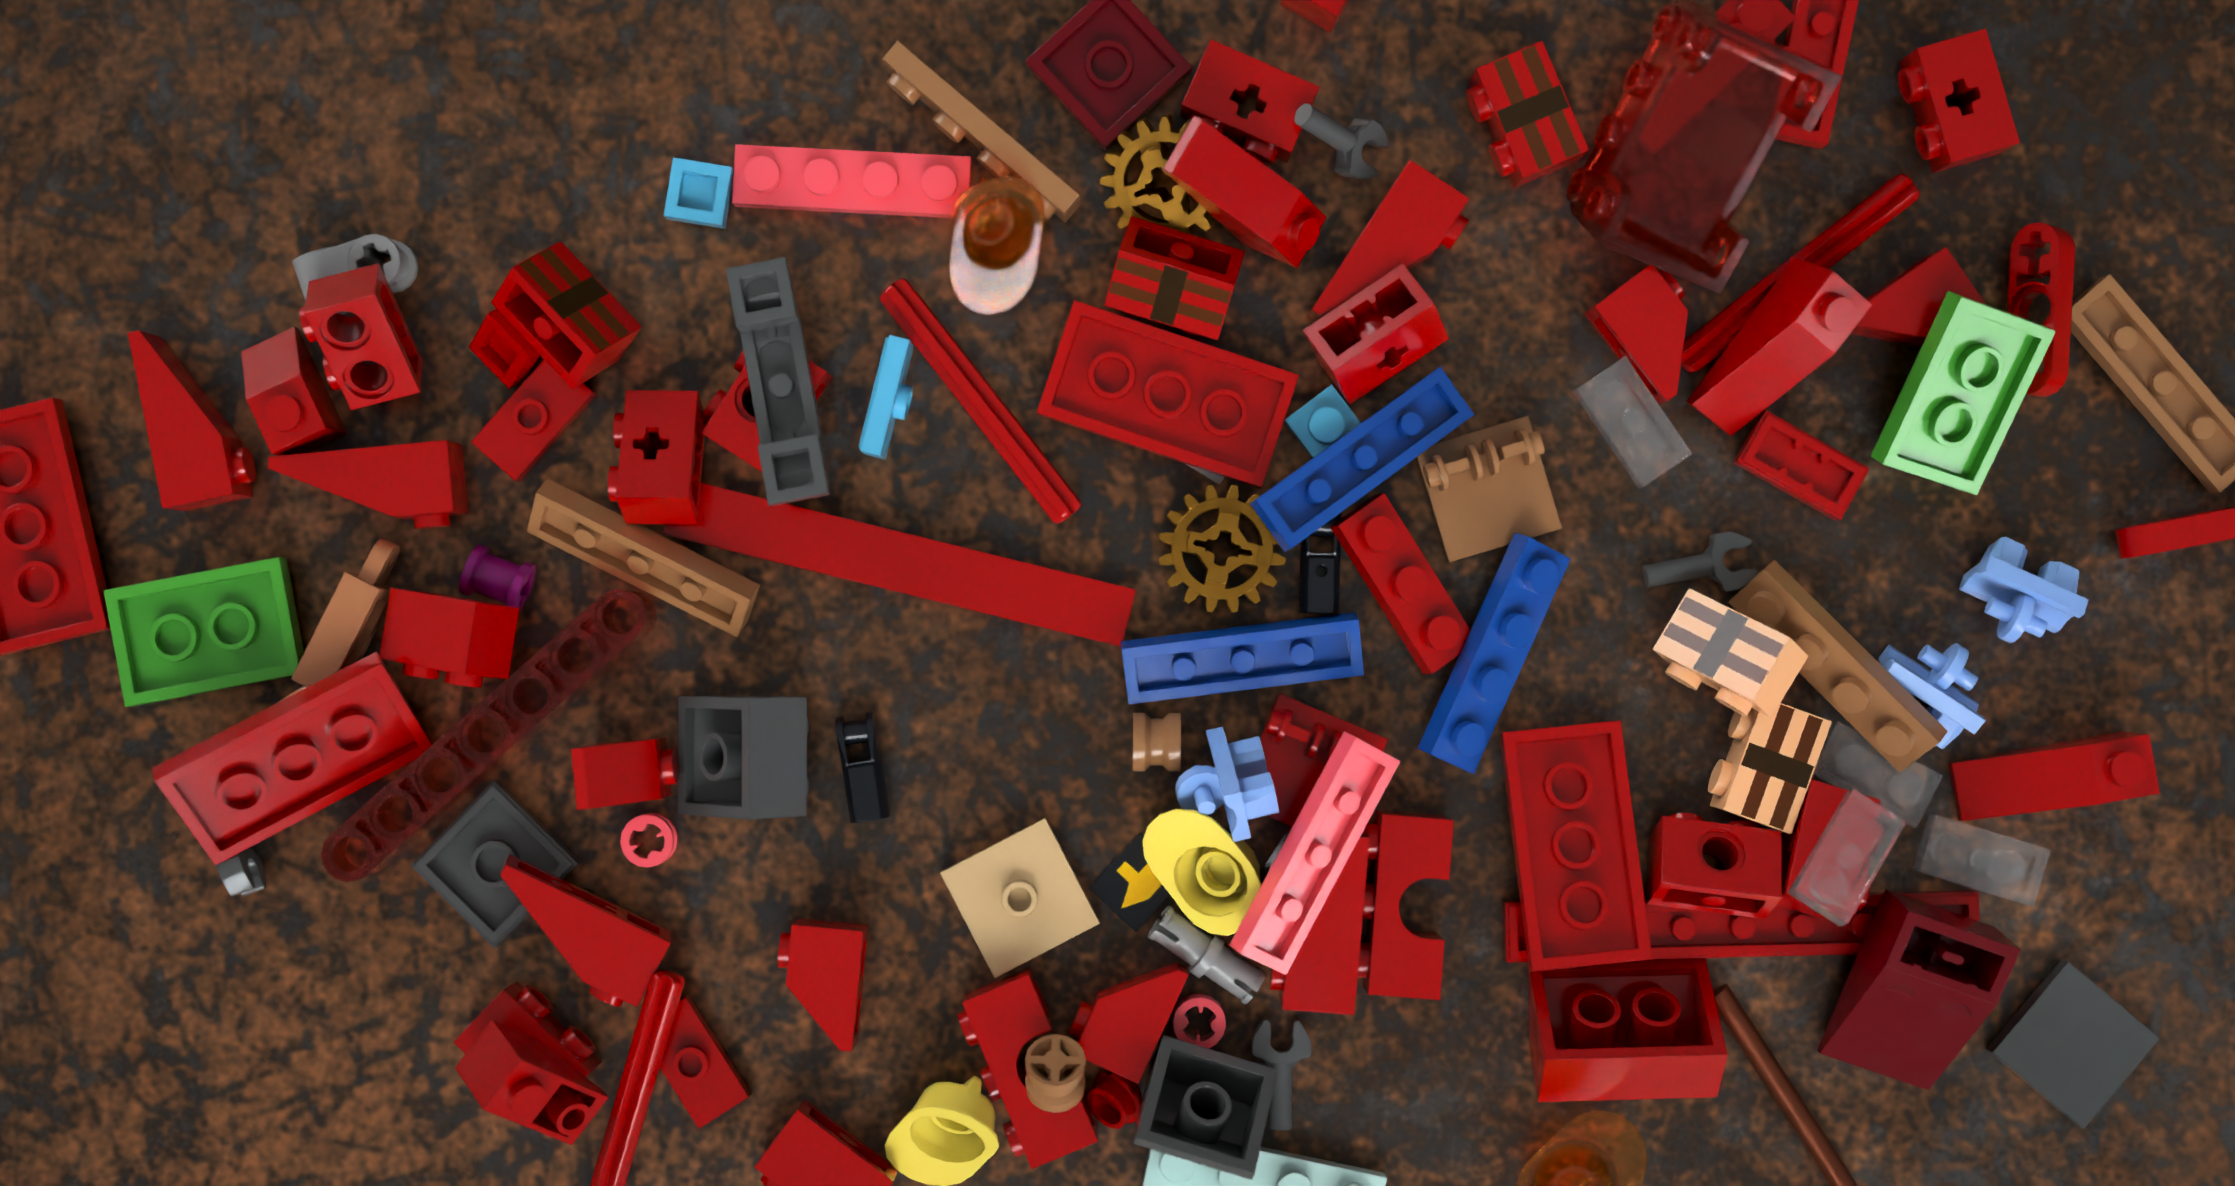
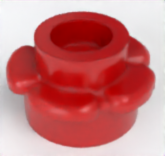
(1114, 1100)

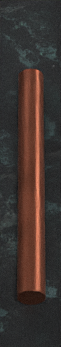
(1781, 1088)

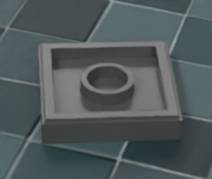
(470, 855)
(2072, 1043)

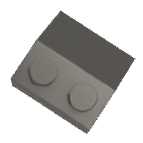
(743, 756)
(1205, 1107)

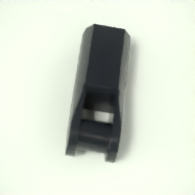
(1320, 574)
(865, 778)

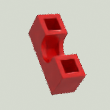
(1402, 852)
(1002, 1021)

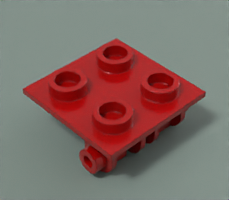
(1297, 748)

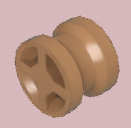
(1156, 741)
(1055, 1058)

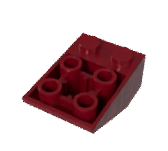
(1917, 990)

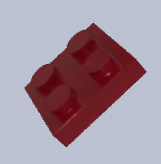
(1108, 67)

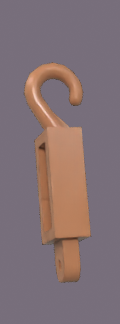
(349, 618)

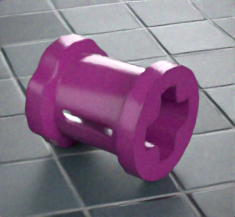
(497, 577)

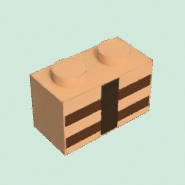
(1729, 653)
(1768, 766)

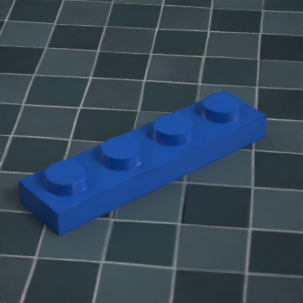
(1362, 459)
(1494, 653)
(1242, 658)

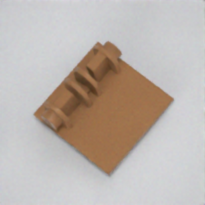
(1489, 488)

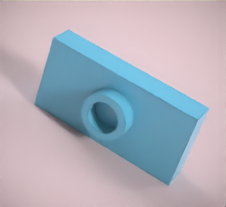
(889, 397)

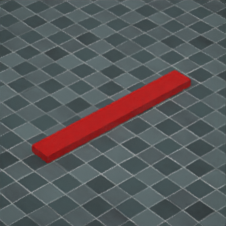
(909, 564)
(1784, 932)

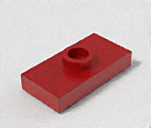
(532, 421)
(1801, 465)
(700, 1067)

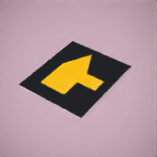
(1131, 886)

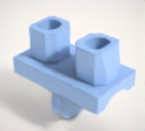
(2021, 598)
(1946, 703)
(1236, 782)

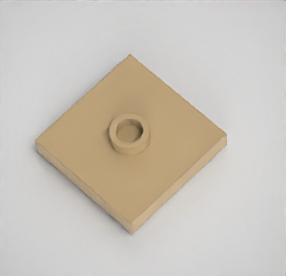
(1020, 897)

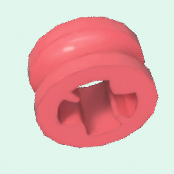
(640, 824)
(1217, 1020)

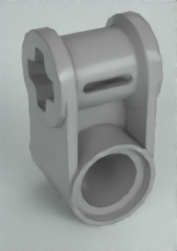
(356, 254)

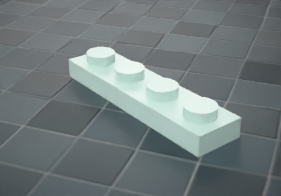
(1272, 1169)

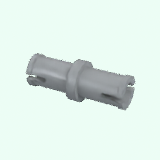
(1207, 955)

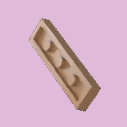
(961, 119)
(2157, 381)
(642, 558)
(1842, 668)

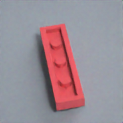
(848, 180)
(1314, 853)

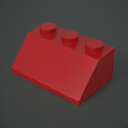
(1625, 1031)

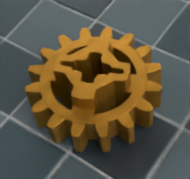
(1154, 155)
(1216, 576)

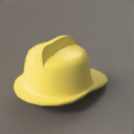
(1202, 869)
(944, 1134)

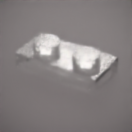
(1632, 422)
(1855, 764)
(1847, 857)
(1981, 859)

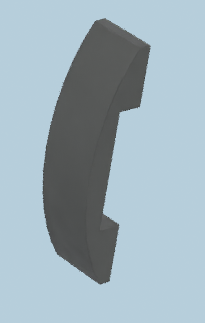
(779, 381)

